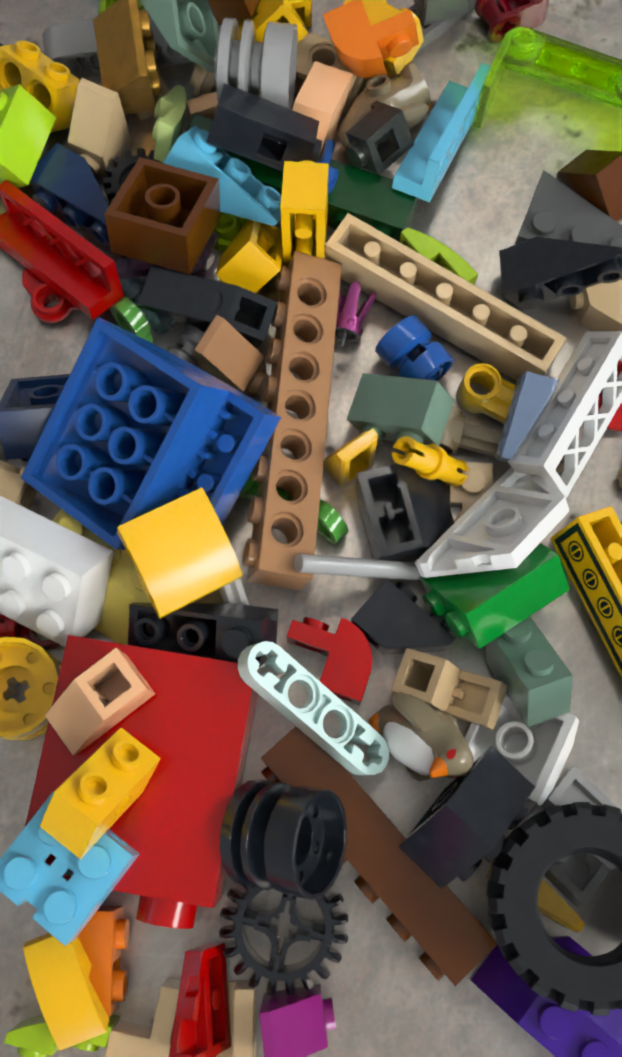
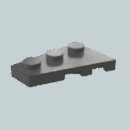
(565, 215)

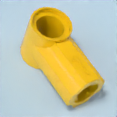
(498, 396)

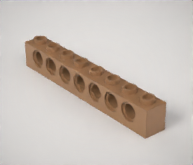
(318, 285)

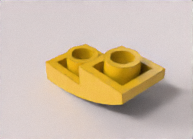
(64, 990)

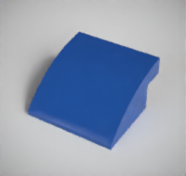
(142, 433)

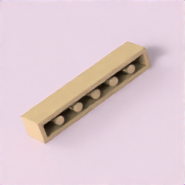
(442, 300)

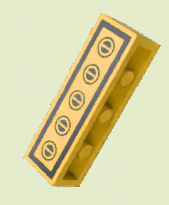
(593, 558)

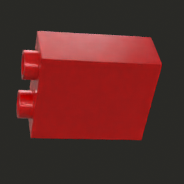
(202, 734)

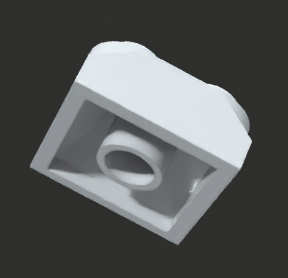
(533, 750)

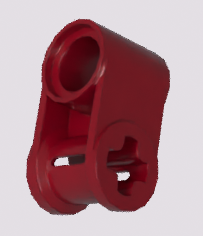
(510, 14)

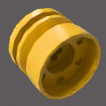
(33, 667)

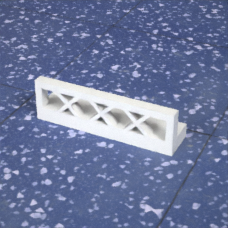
(574, 401)

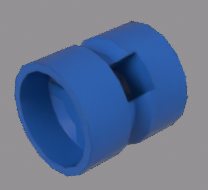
(410, 350)

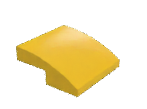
(180, 552)

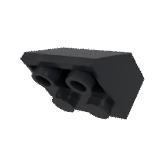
(402, 511)

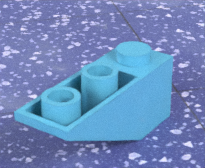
(238, 189)

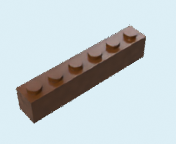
(419, 907)

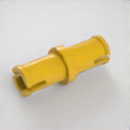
(430, 461)

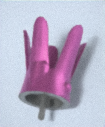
(348, 322)

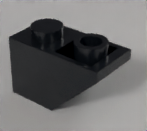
(396, 622)

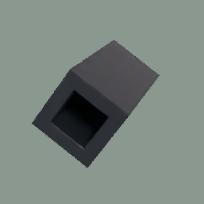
(262, 129)

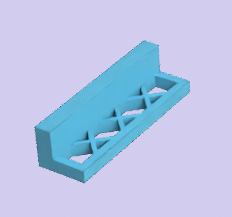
(440, 138)

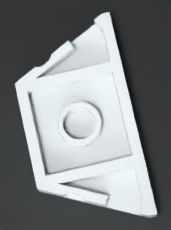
(497, 528)

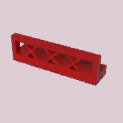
(57, 254)

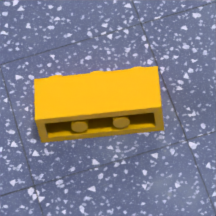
(304, 208)

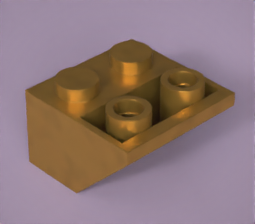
(128, 55)

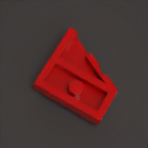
(202, 1004)

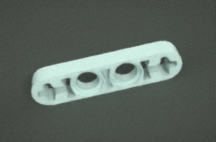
(317, 704)

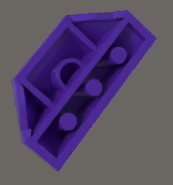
(555, 1028)

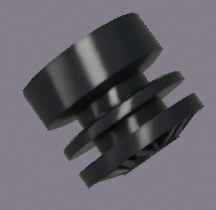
(284, 838)

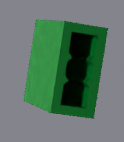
(496, 600)

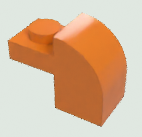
(364, 46)

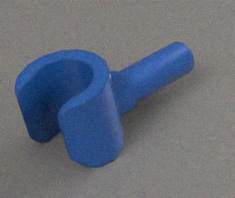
(326, 158)

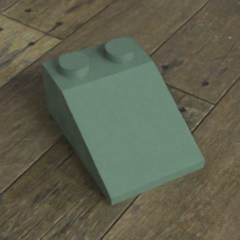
(187, 27)

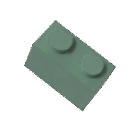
(401, 408)
(533, 672)

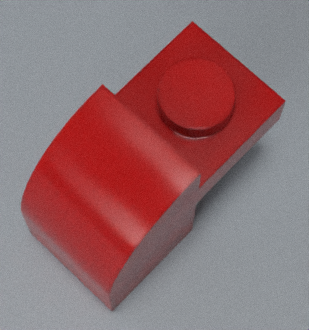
(347, 655)

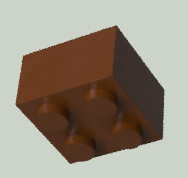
(163, 215)

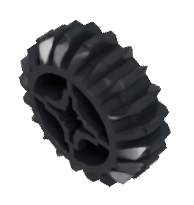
(306, 930)

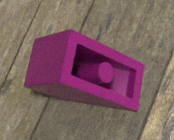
(296, 1022)

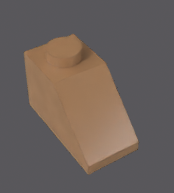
(231, 358)

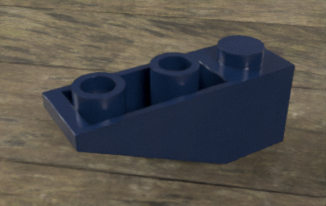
(70, 188)

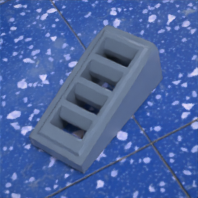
(526, 405)

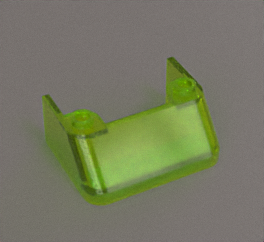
(553, 62)

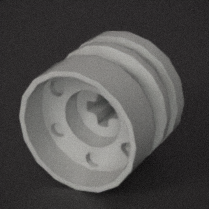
(257, 66)

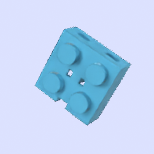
(61, 903)

